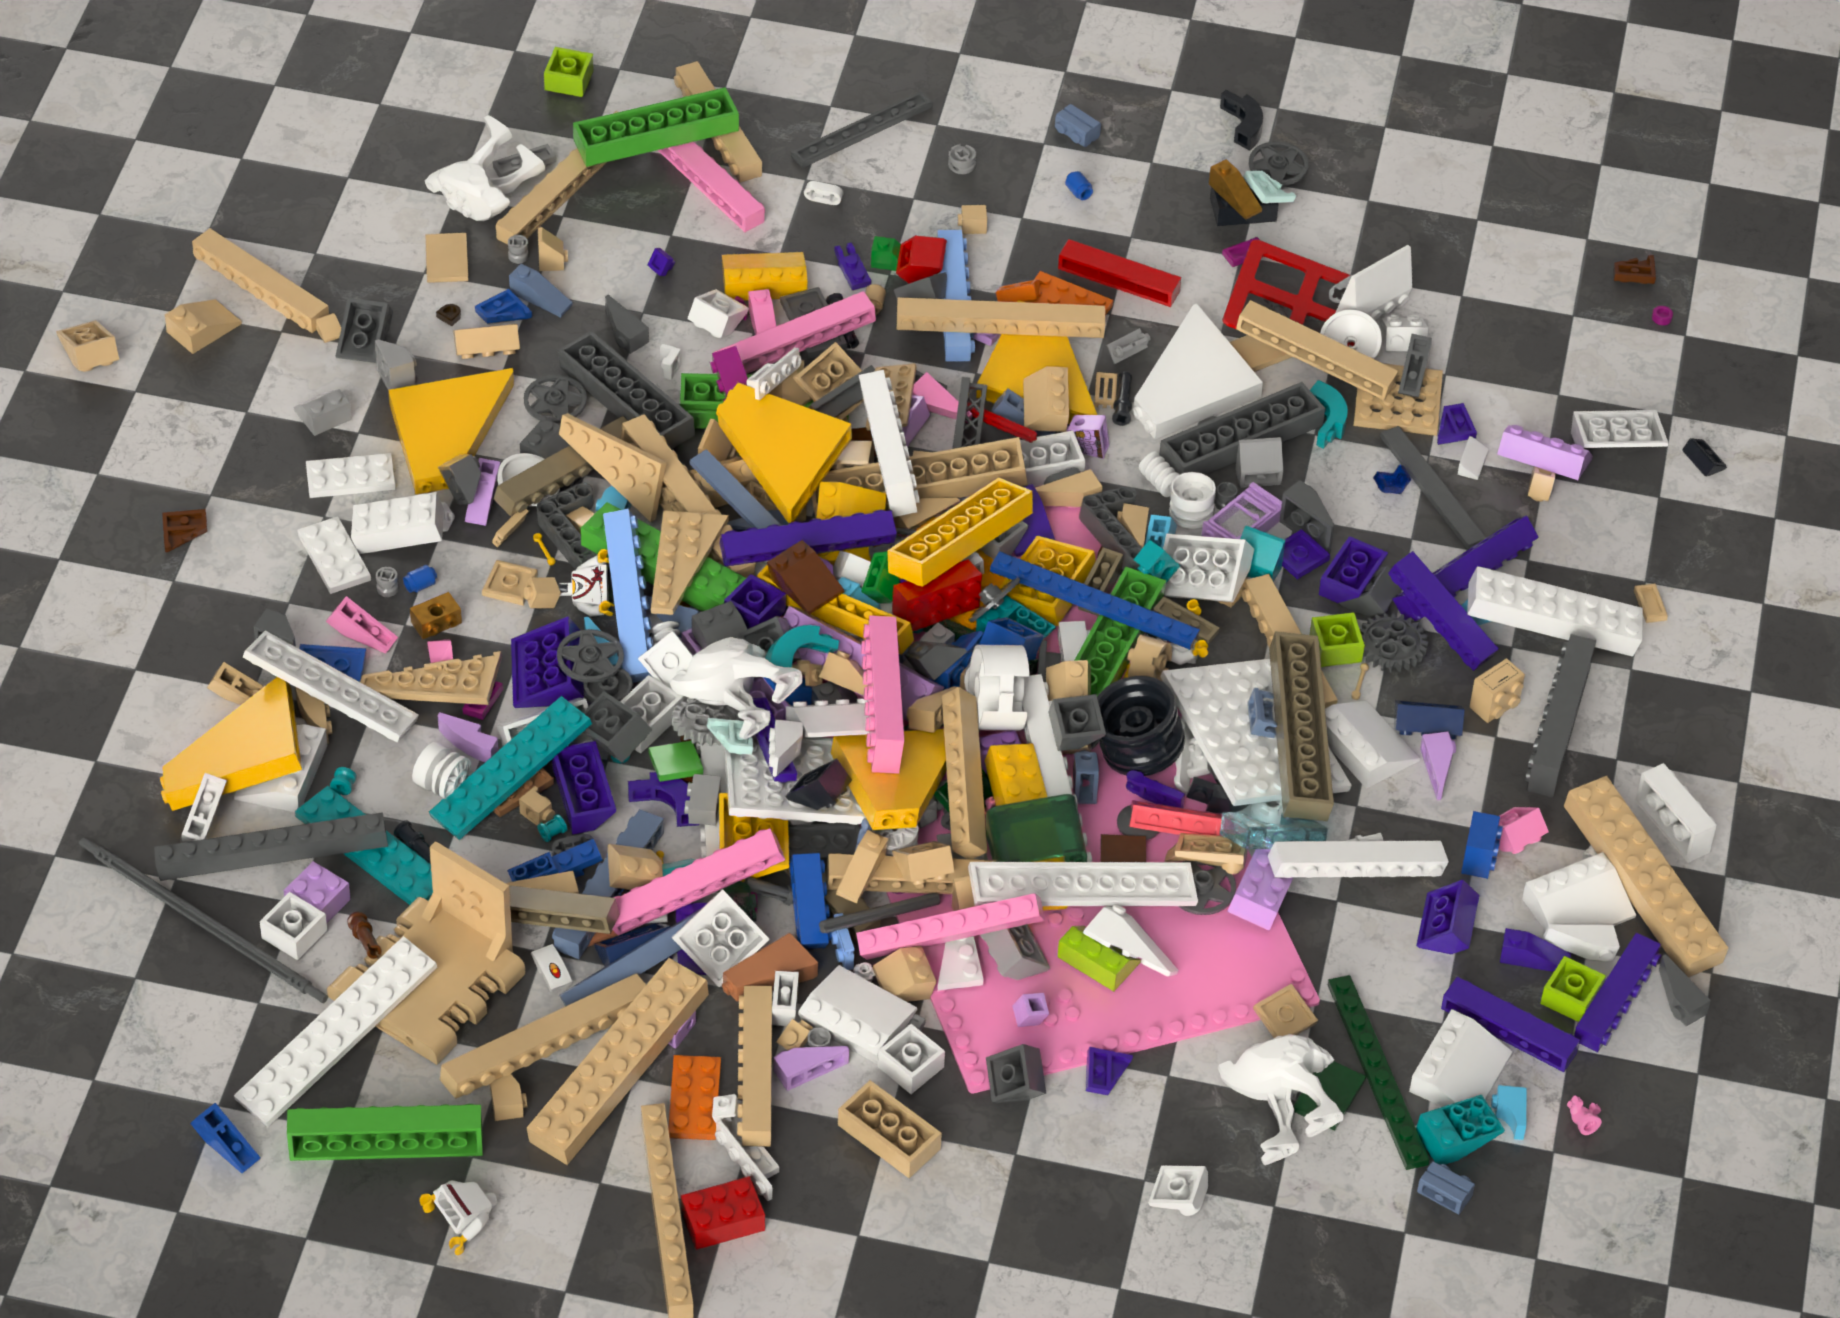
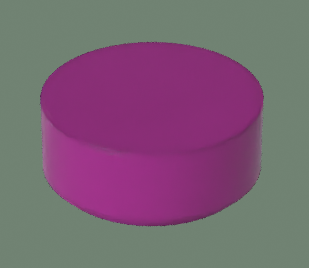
(1662, 315)

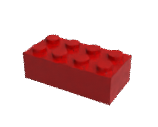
(941, 598)

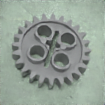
(692, 718)

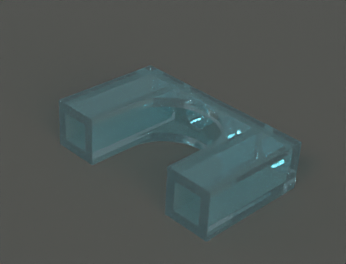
(1261, 835)

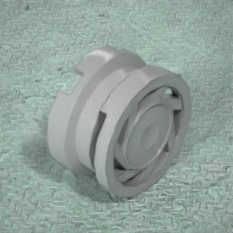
(962, 159)

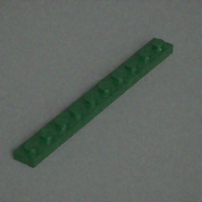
(1378, 1073)

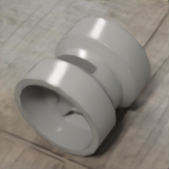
(518, 249)
(387, 581)
(819, 1037)

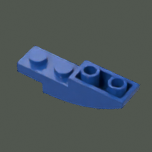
(570, 860)

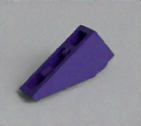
(1530, 951)

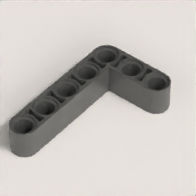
(1099, 516)
(559, 529)

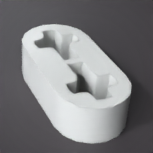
(823, 193)

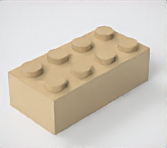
(889, 1129)

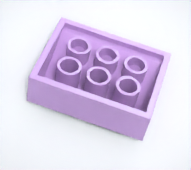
(1544, 452)

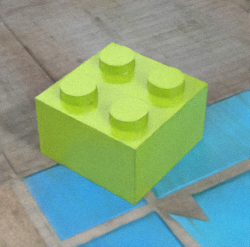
(568, 71)
(1338, 639)
(1572, 988)

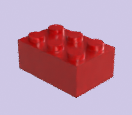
(722, 1213)

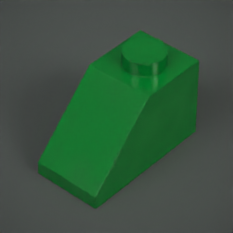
(885, 253)
(878, 582)

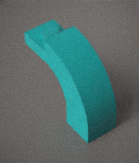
(1335, 413)
(804, 636)

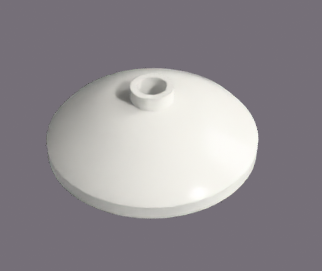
(1357, 328)
(516, 464)

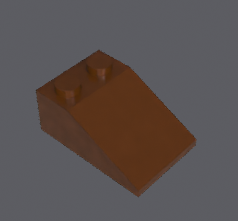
(804, 577)

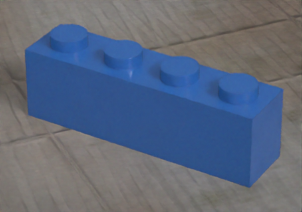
(808, 899)

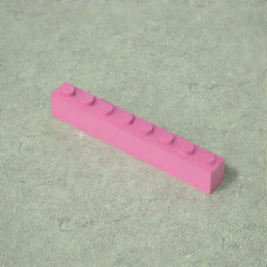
(716, 184)
(805, 331)
(697, 880)
(951, 926)

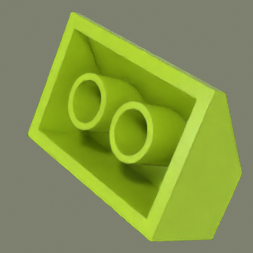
(1095, 960)

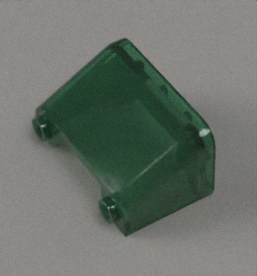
(1036, 830)

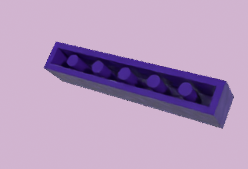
(1442, 611)
(1617, 992)
(1512, 1024)

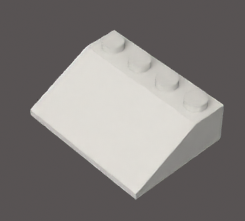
(1380, 286)
(1618, 429)
(1208, 567)
(829, 719)
(1366, 742)
(291, 790)
(1579, 895)
(856, 1012)
(1459, 1062)

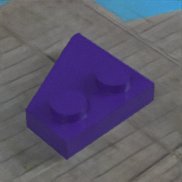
(1455, 425)
(1104, 1069)

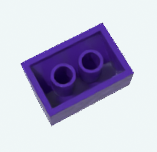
(1351, 570)
(1448, 918)

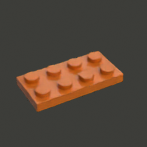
(1057, 291)
(692, 1095)

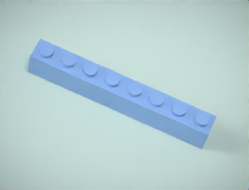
(957, 344)
(628, 590)

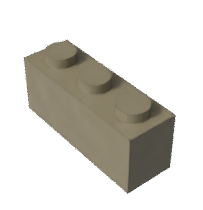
(1104, 572)

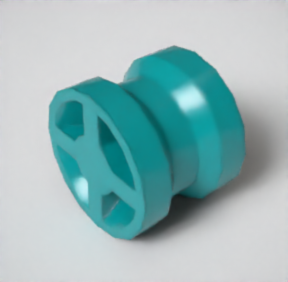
(343, 780)

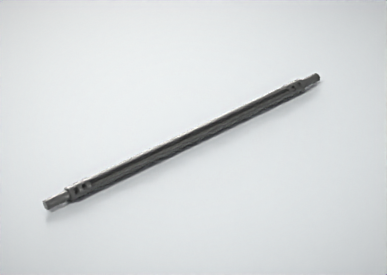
(203, 920)

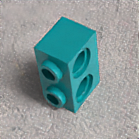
(1156, 561)

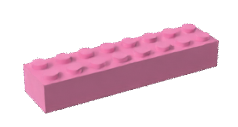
(882, 694)

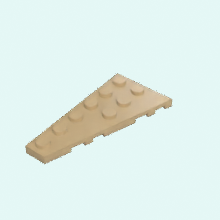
(624, 466)
(682, 550)
(440, 681)

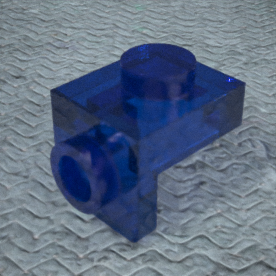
(1393, 482)

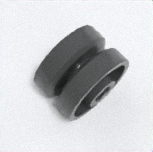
(617, 686)

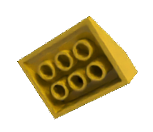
(773, 271)
(844, 501)
(1059, 558)
(737, 828)

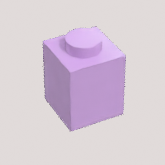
(1030, 1009)

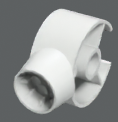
(998, 685)

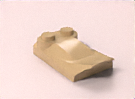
(1209, 850)

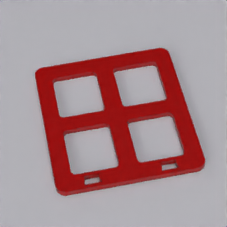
(1300, 304)

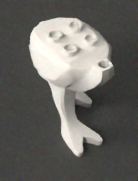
(470, 188)
(725, 676)
(1275, 1074)

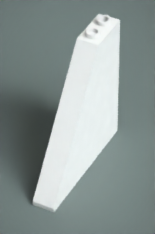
(1194, 379)

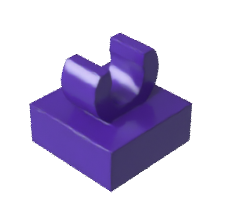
(660, 262)

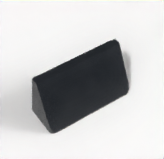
(1703, 457)

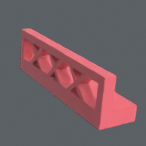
(1173, 819)

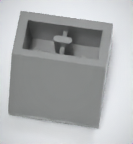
(1259, 462)

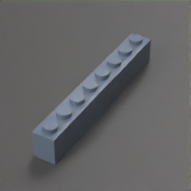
(641, 832)

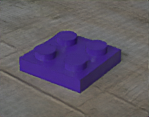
(1302, 554)

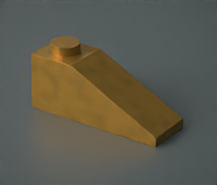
(1233, 188)

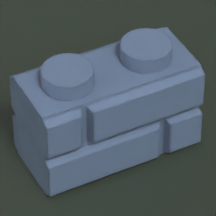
(1077, 125)
(1446, 1187)

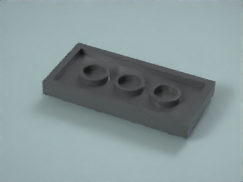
(805, 302)
(823, 839)

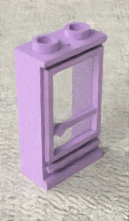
(1251, 508)

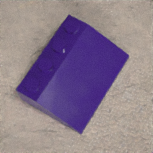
(535, 669)

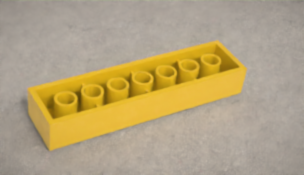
(960, 532)
(1016, 778)

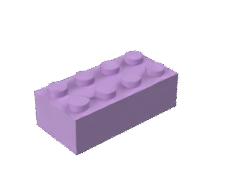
(1259, 892)

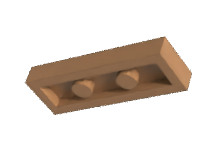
(541, 780)

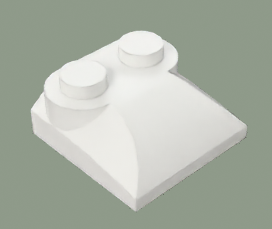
(1180, 1188)

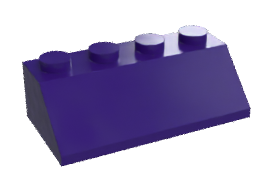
(583, 787)

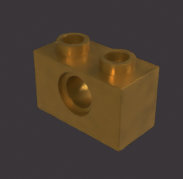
(435, 615)

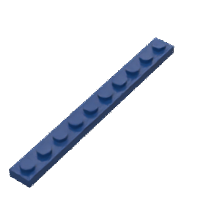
(1095, 600)

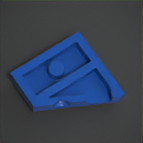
(503, 308)

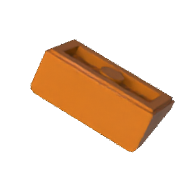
(1019, 291)

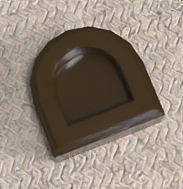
(449, 314)

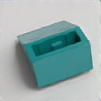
(1018, 613)
(1458, 1129)

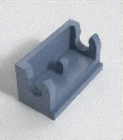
(1261, 714)

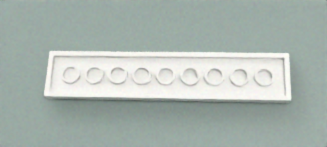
(1085, 883)
(335, 1031)

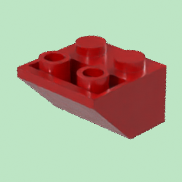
(920, 258)

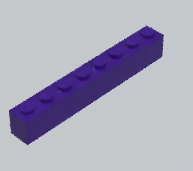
(821, 535)
(1486, 554)

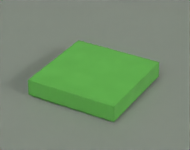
(675, 761)

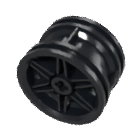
(1140, 725)

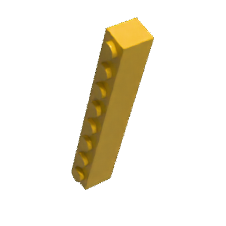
(850, 614)

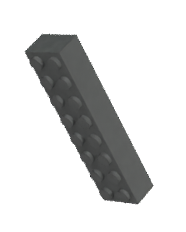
(624, 388)
(1216, 441)
(1560, 715)

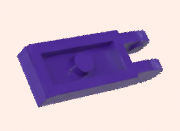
(852, 267)
(1153, 790)

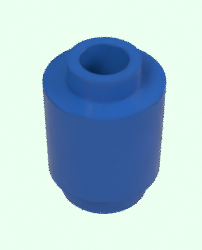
(1079, 185)
(420, 579)

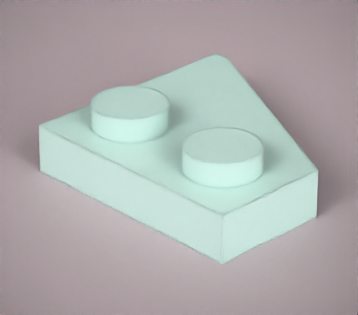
(1267, 188)
(728, 734)

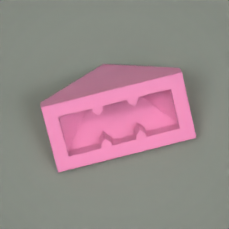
(440, 650)

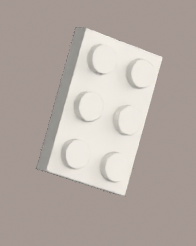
(667, 660)

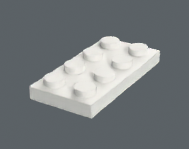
(350, 475)
(334, 555)

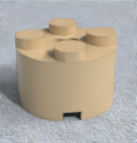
(1149, 657)

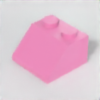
(1521, 828)

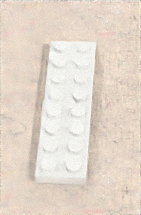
(330, 686)

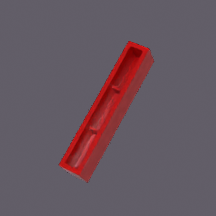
(1119, 273)

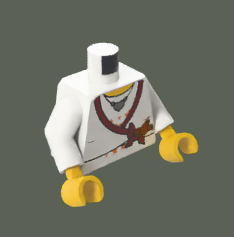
(590, 586)
(1182, 655)
(463, 1207)

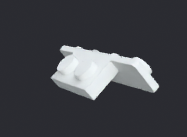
(773, 374)
(1191, 761)
(753, 1160)

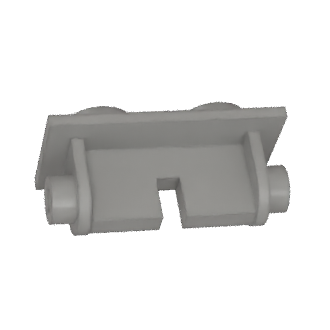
(1128, 345)

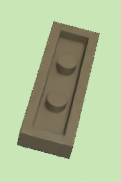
(1172, 610)

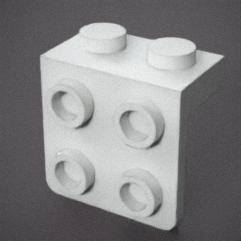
(1400, 329)

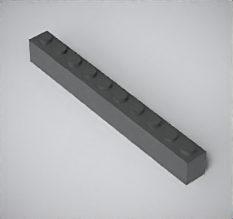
(270, 846)

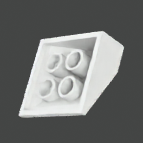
(720, 937)

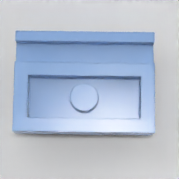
(844, 946)

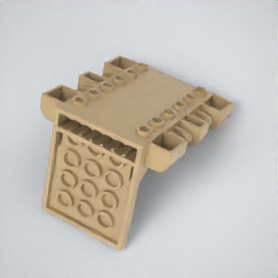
(470, 940)

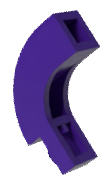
(670, 792)

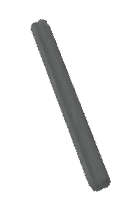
(879, 912)

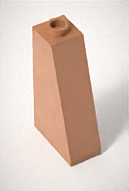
(760, 968)

